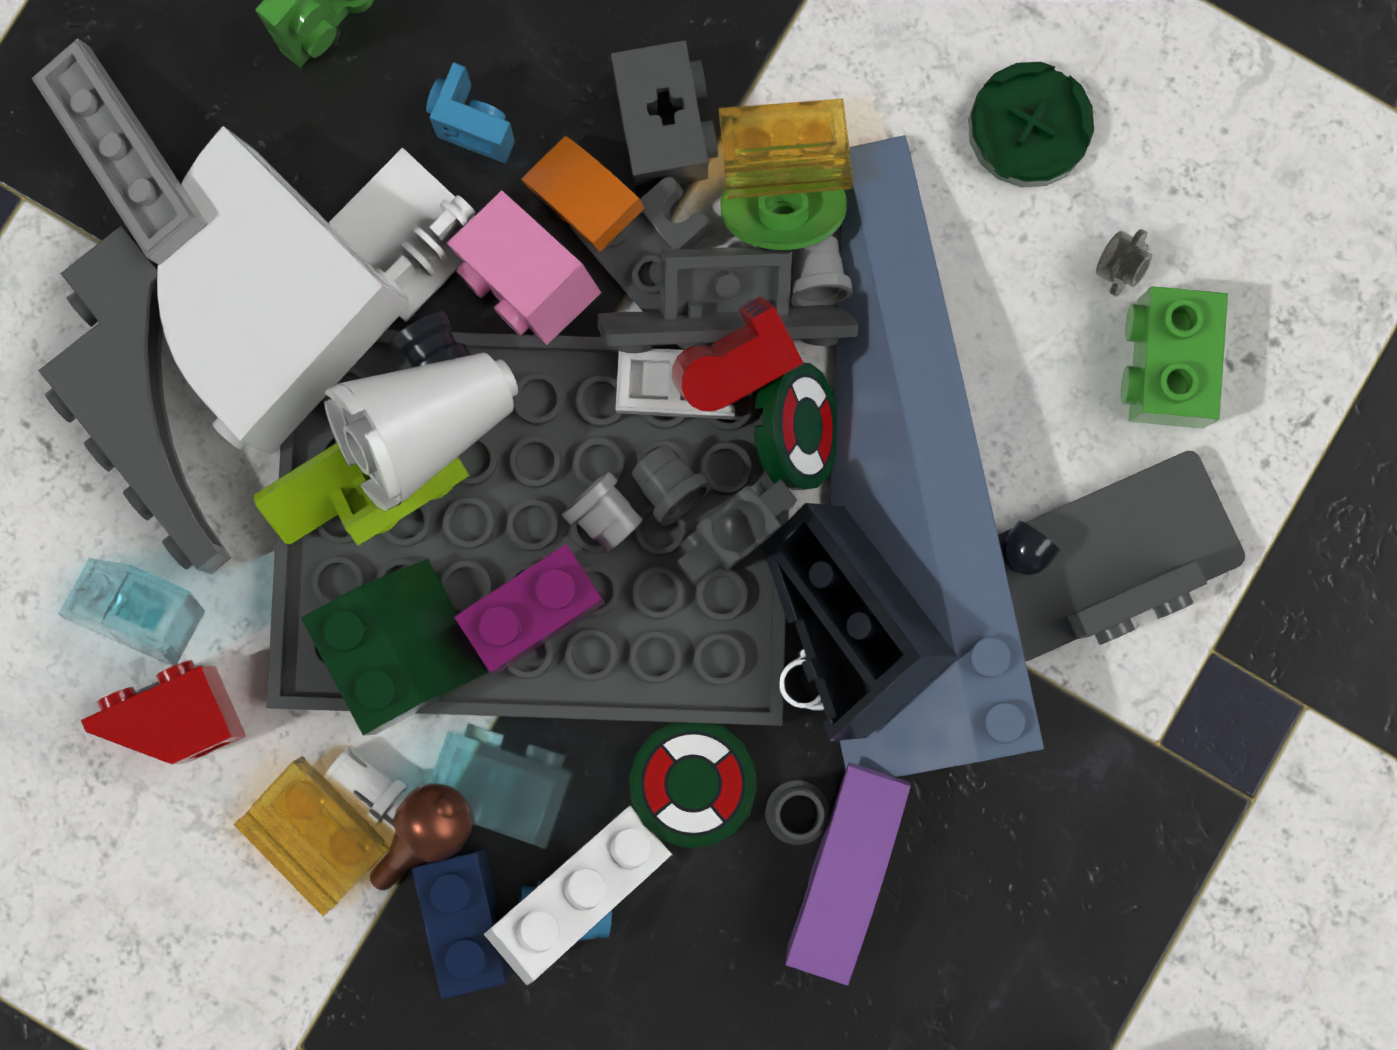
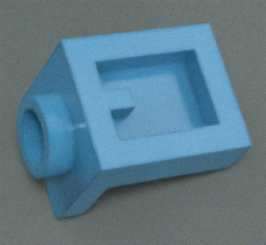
(472, 126)

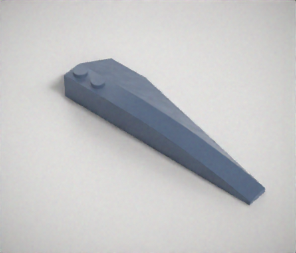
(918, 481)

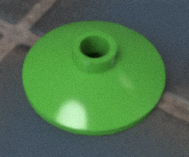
(785, 219)

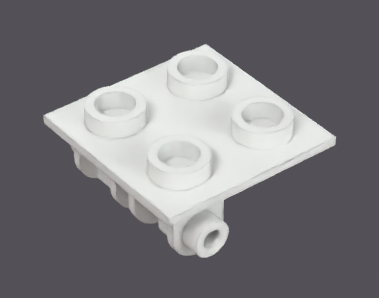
(404, 227)

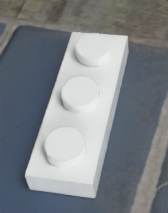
(577, 895)

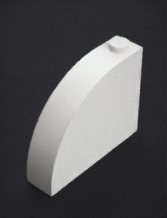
(265, 298)

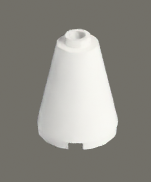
(417, 420)

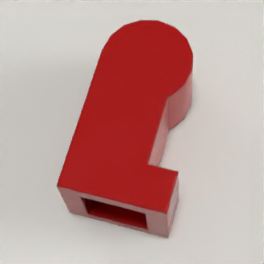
(738, 362)

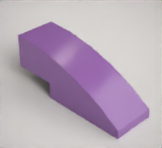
(847, 874)

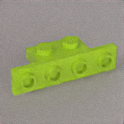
(332, 488)

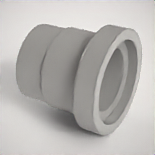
(819, 275)
(603, 513)

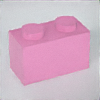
(523, 268)

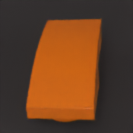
(583, 193)

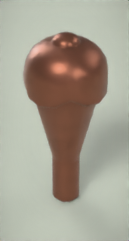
(428, 828)

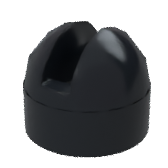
(1028, 549)

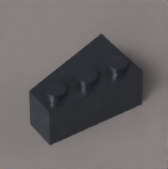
(855, 619)

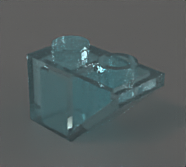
(134, 609)

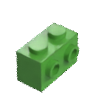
(1175, 357)

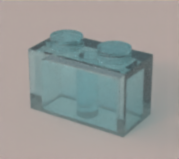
(505, 788)

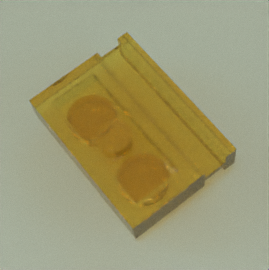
(785, 148)
(312, 835)

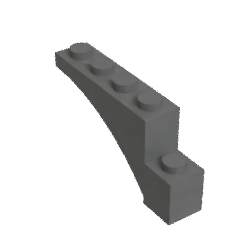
(117, 393)

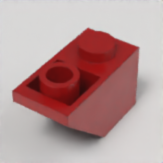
(172, 721)

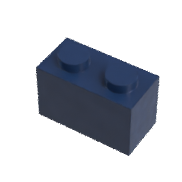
(457, 911)

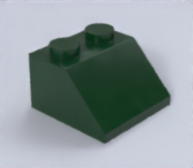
(394, 646)

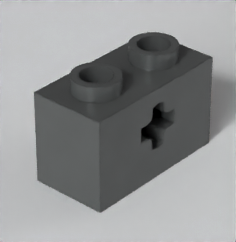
(658, 79)

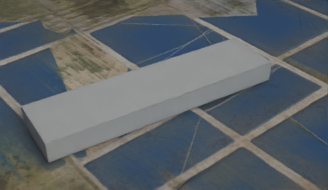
(119, 152)

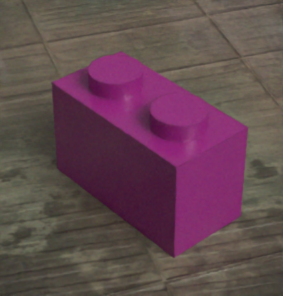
(530, 610)

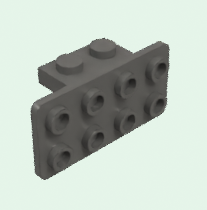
(1124, 554)

